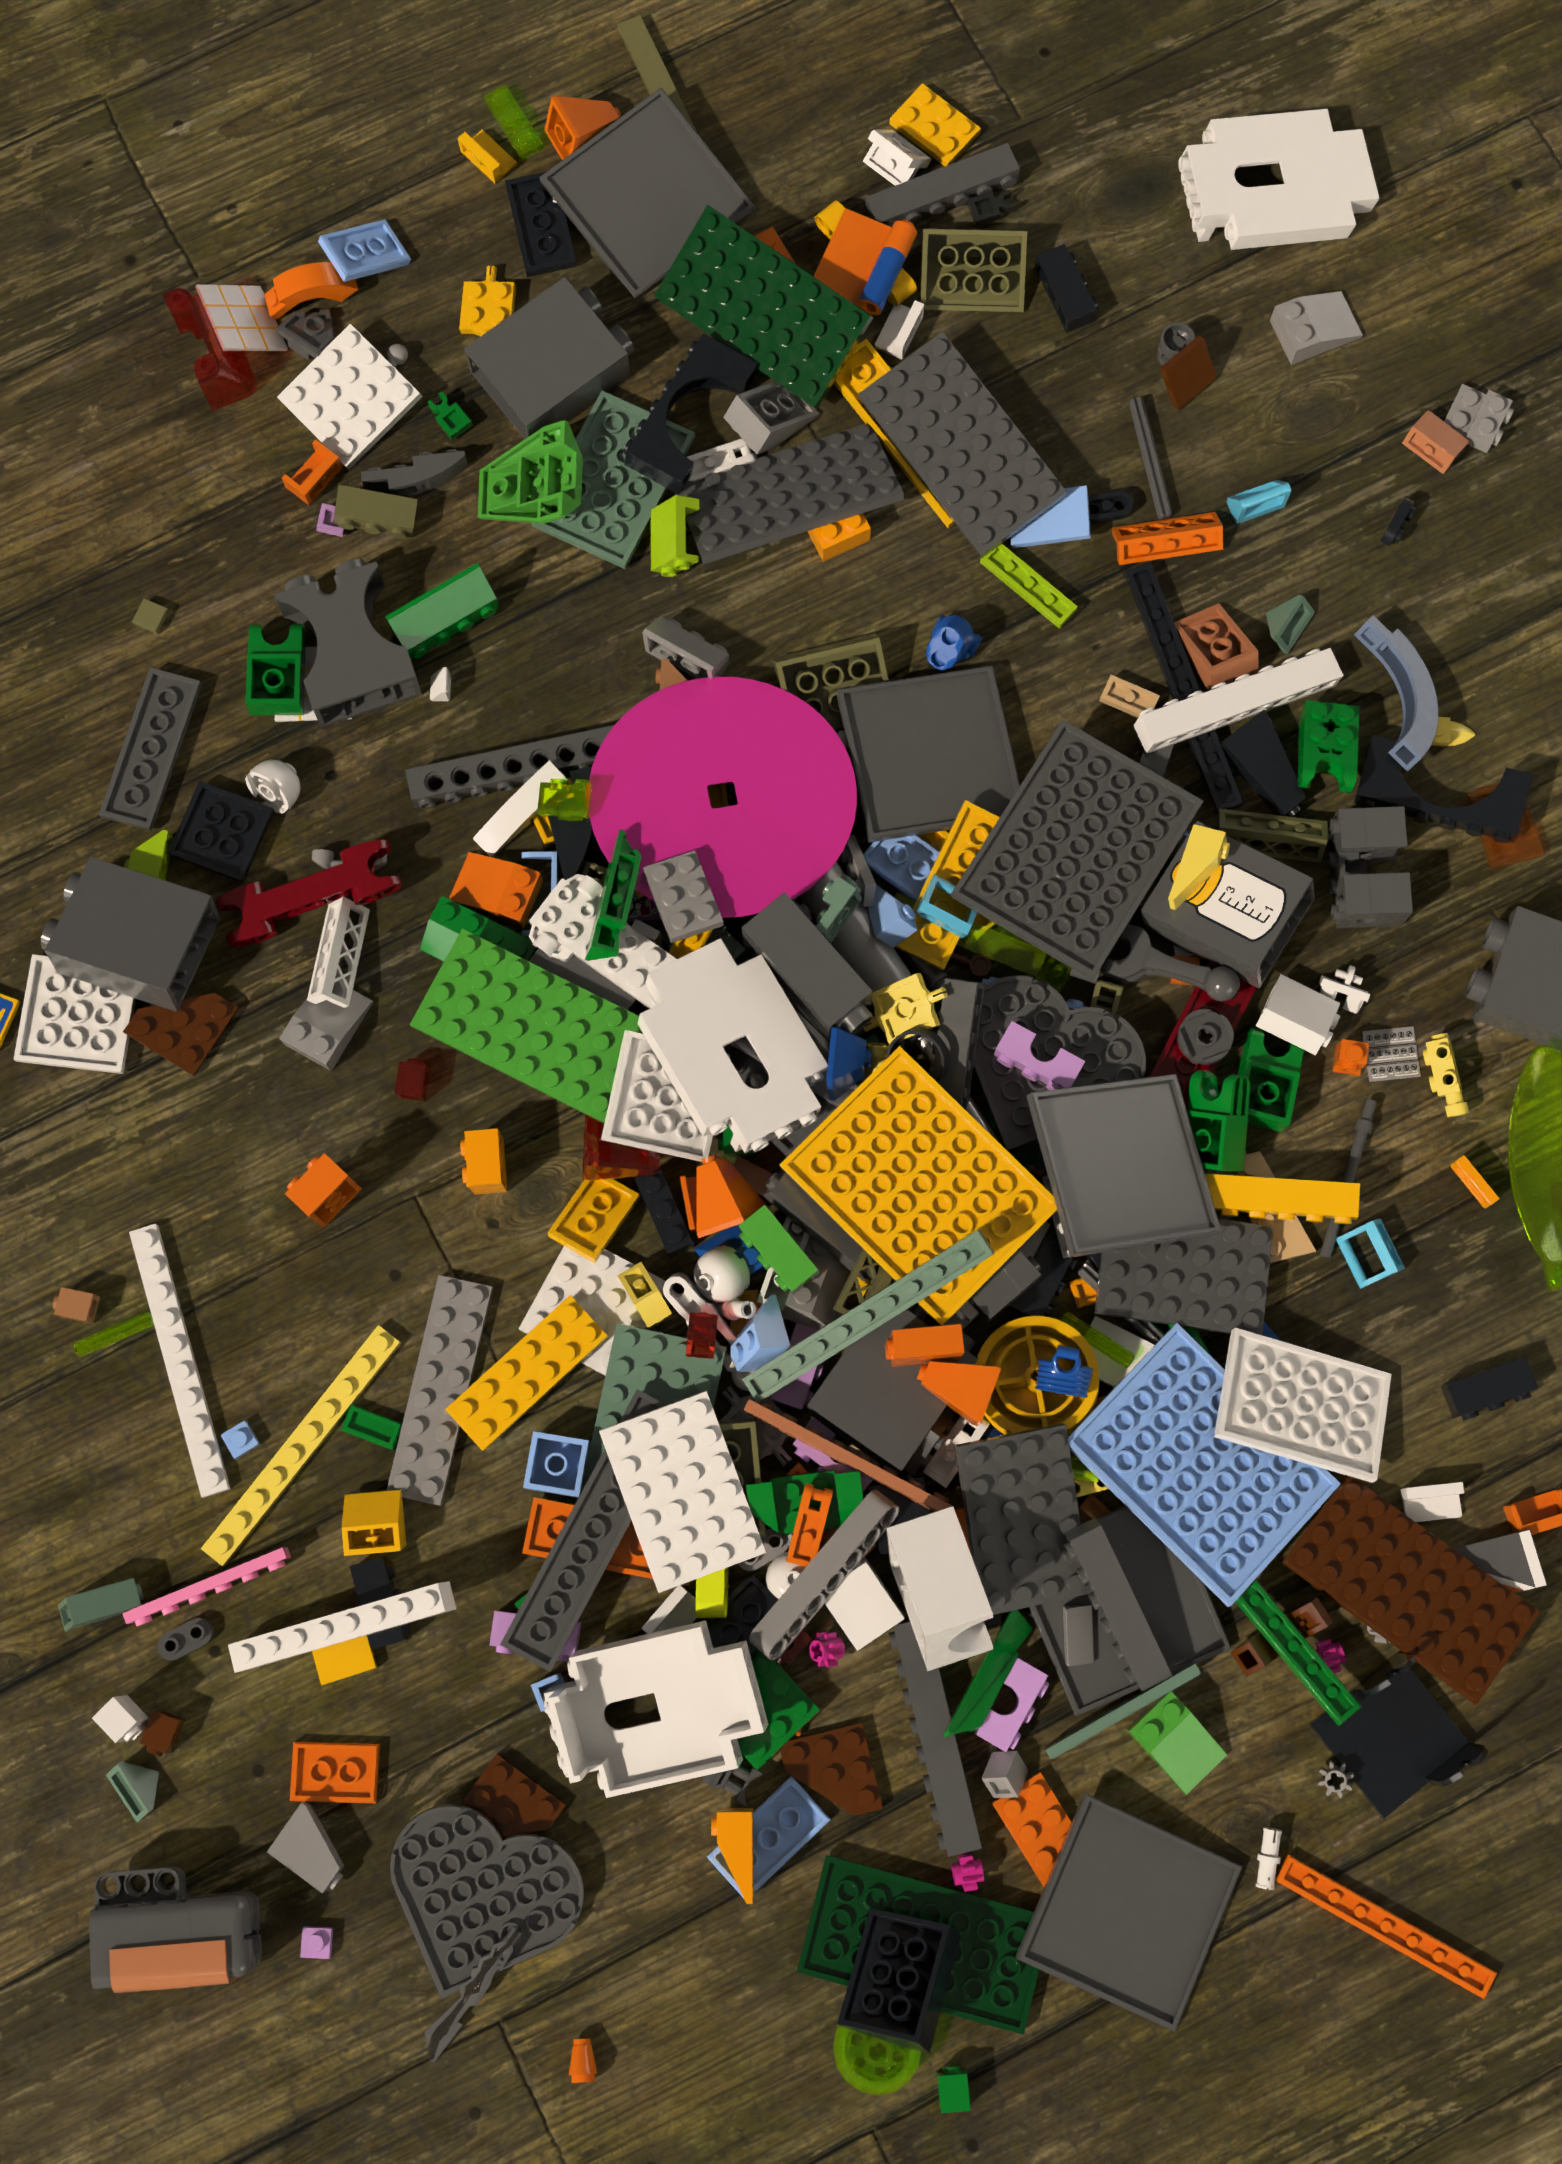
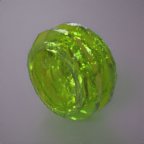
(865, 2078)

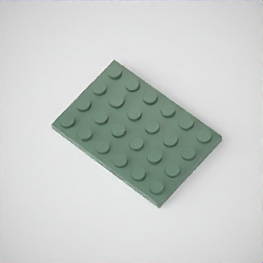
(614, 496)
(655, 1366)

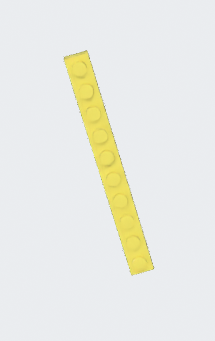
(300, 1446)

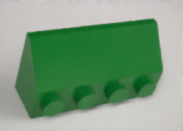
(443, 612)
(451, 917)

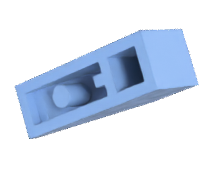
(891, 918)

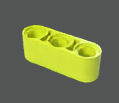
(712, 1595)

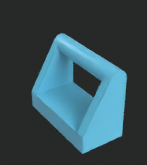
(1259, 501)
(939, 916)
(1383, 1247)

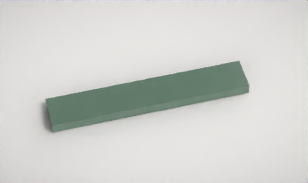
(1122, 1711)

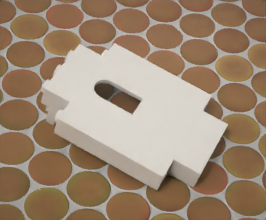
(1322, 172)
(711, 1003)
(702, 1698)

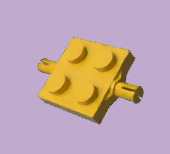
(486, 303)

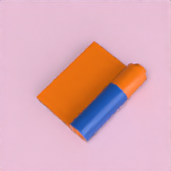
(865, 259)

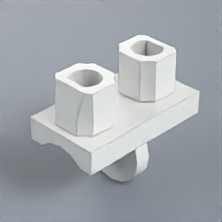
(1355, 996)

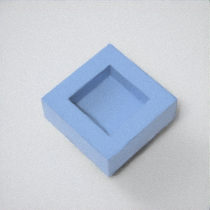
(240, 1439)

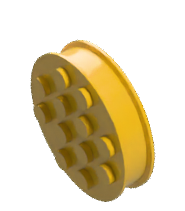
(1016, 1350)

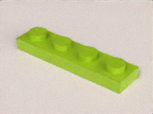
(1029, 585)

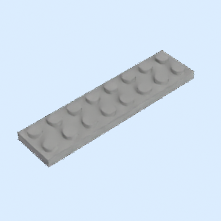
(440, 1377)

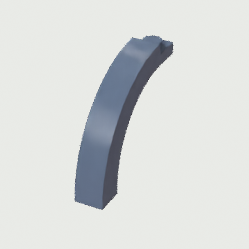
(1414, 688)

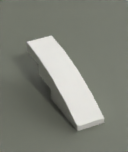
(515, 813)

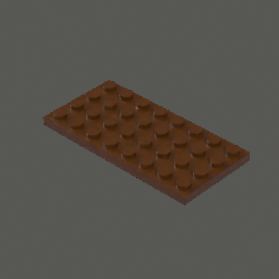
(1411, 1588)

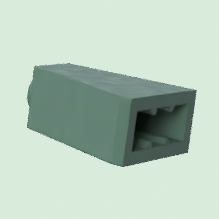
(99, 1604)

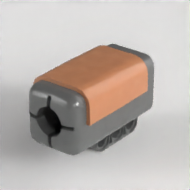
(170, 1938)

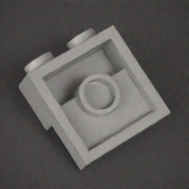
(1479, 416)

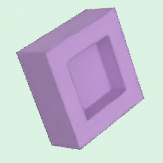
(325, 521)
(316, 1942)

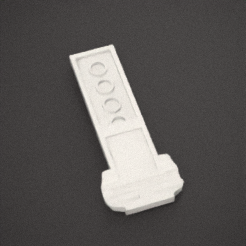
(565, 926)

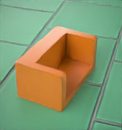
(314, 474)
(1536, 1513)

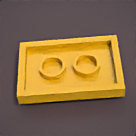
(934, 125)
(593, 1217)

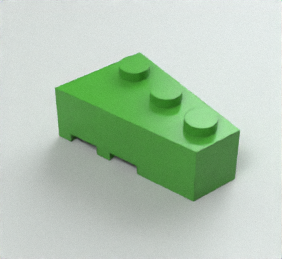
(777, 1250)

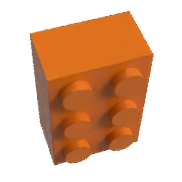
(322, 1190)

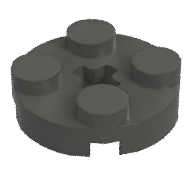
(1212, 1023)

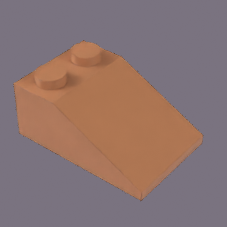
(1217, 646)

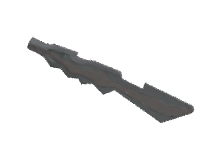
(472, 1990)

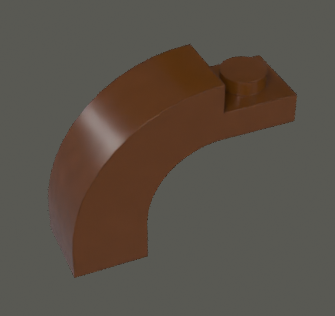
(1257, 1652)

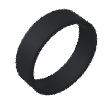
(935, 1039)

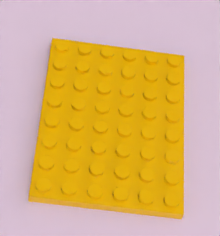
(916, 1177)

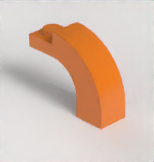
(306, 283)

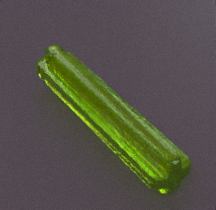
(113, 1334)
(1100, 1341)

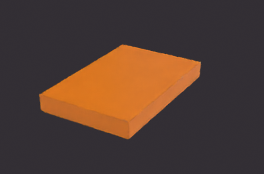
(335, 1772)

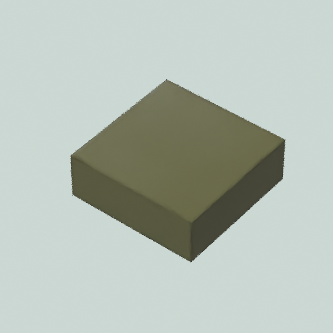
(150, 616)

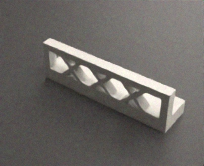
(330, 950)

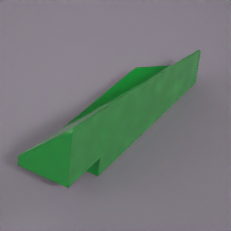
(614, 900)
(989, 1676)

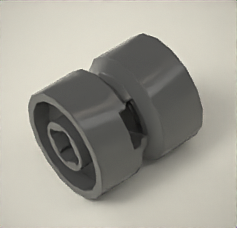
(1173, 340)

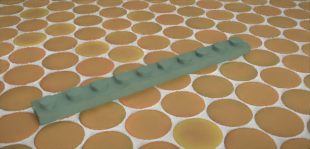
(868, 1315)

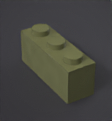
(375, 512)

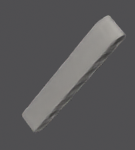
(824, 1574)

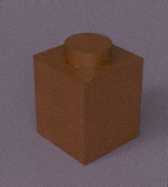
(162, 1732)

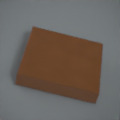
(1188, 372)

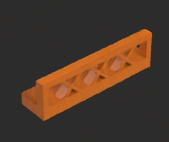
(1168, 538)

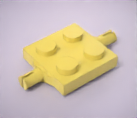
(904, 1007)

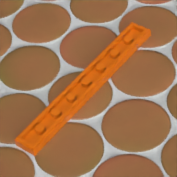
(1385, 1926)

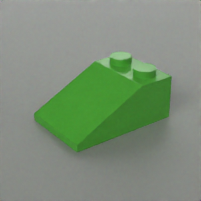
(1177, 1741)

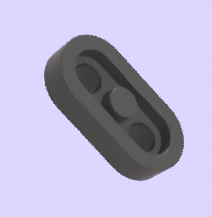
(184, 1639)

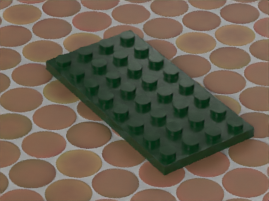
(763, 306)
(985, 1976)

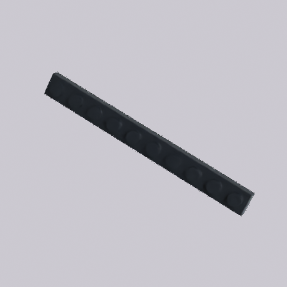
(1181, 683)

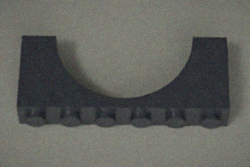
(707, 367)
(1494, 816)

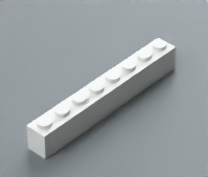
(1237, 700)
(342, 1626)

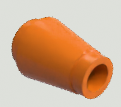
(582, 2062)

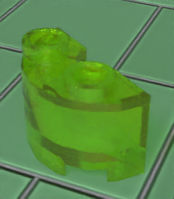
(564, 800)

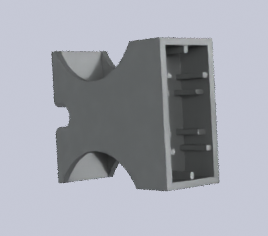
(353, 662)

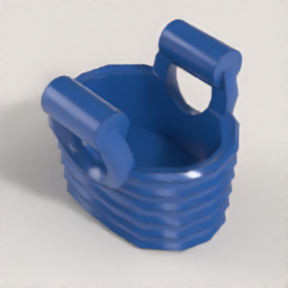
(951, 642)
(1067, 1382)

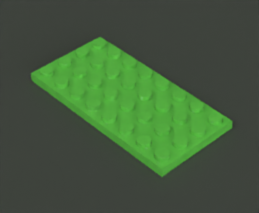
(526, 1023)

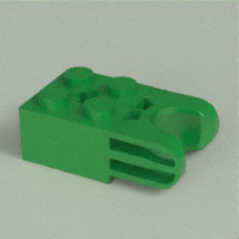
(274, 665)
(1328, 743)
(1272, 1076)
(1219, 1120)

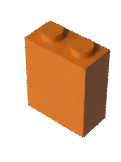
(925, 1345)

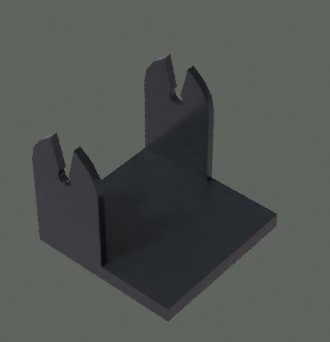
(1397, 1738)

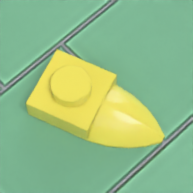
(1451, 733)

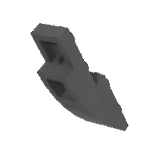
(427, 472)

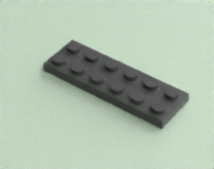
(150, 749)

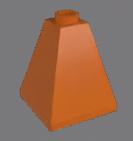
(576, 121)
(723, 1196)
(961, 1386)

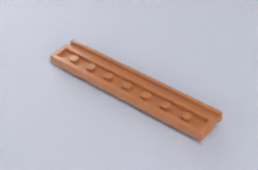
(838, 1451)

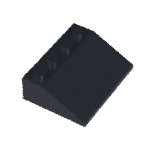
(900, 1979)

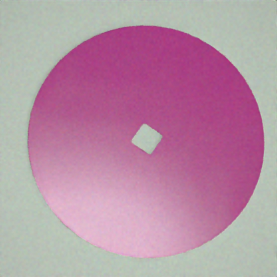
(787, 776)

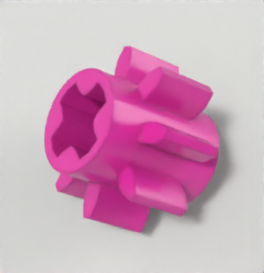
(827, 1649)
(1331, 1654)
(967, 1872)

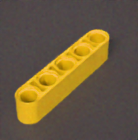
(827, 222)

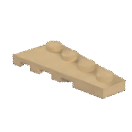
(1289, 1236)

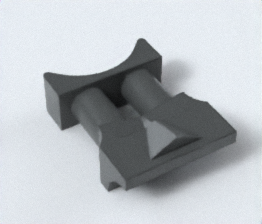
(722, 1781)

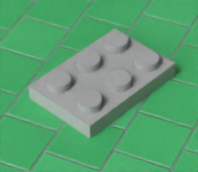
(683, 896)

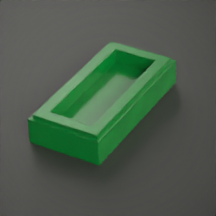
(372, 1427)

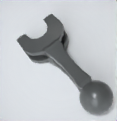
(1219, 983)

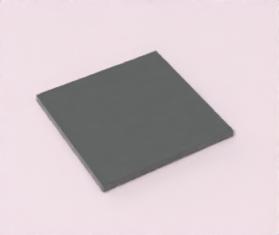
(643, 191)
(927, 749)
(1123, 1165)
(1170, 1599)
(1129, 1912)

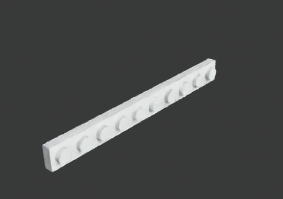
(179, 1361)

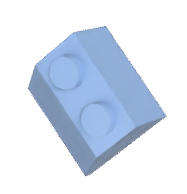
(761, 1338)

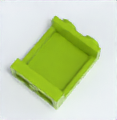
(669, 536)

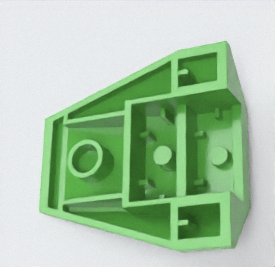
(534, 479)

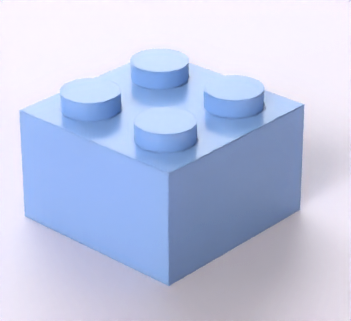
(556, 1464)

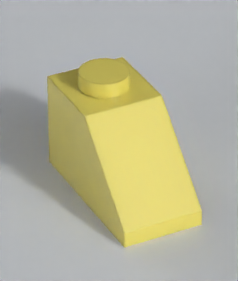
(644, 1294)

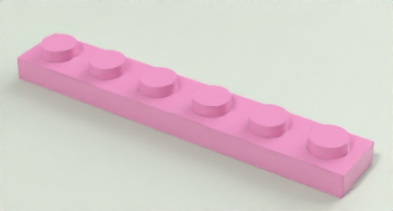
(196, 1592)

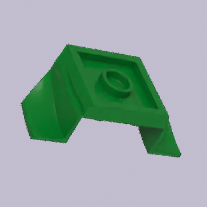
(779, 1499)

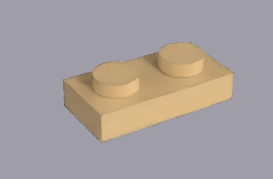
(1127, 696)

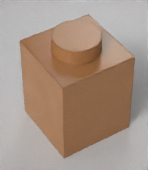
(76, 1305)

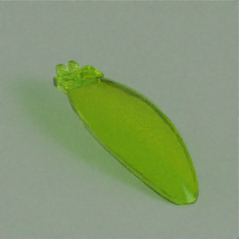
(1537, 1157)

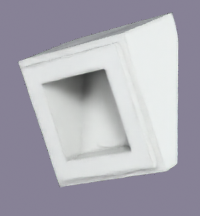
(440, 685)

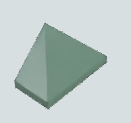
(1289, 621)
(135, 1787)

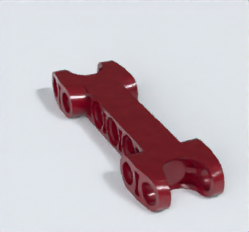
(265, 908)

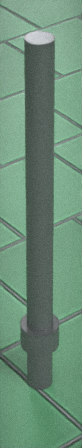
(1363, 1128)

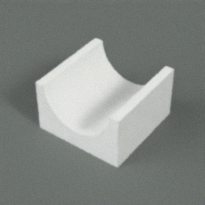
(940, 1588)

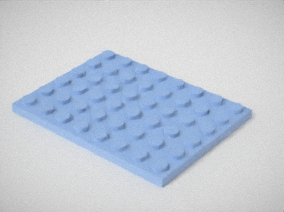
(1203, 1496)

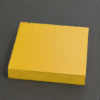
(344, 1660)

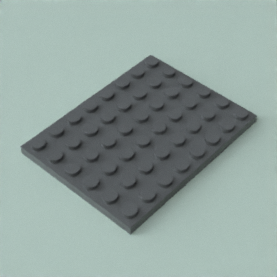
(1077, 849)

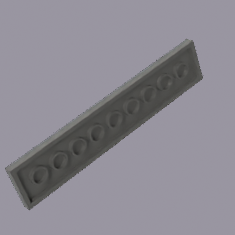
(574, 1561)

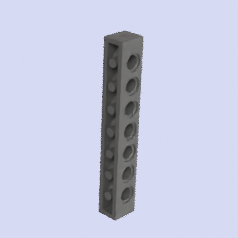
(500, 761)

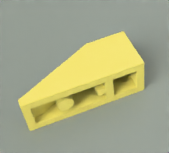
(1200, 860)

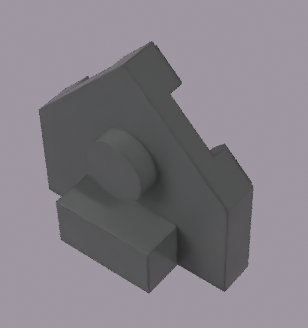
(307, 332)

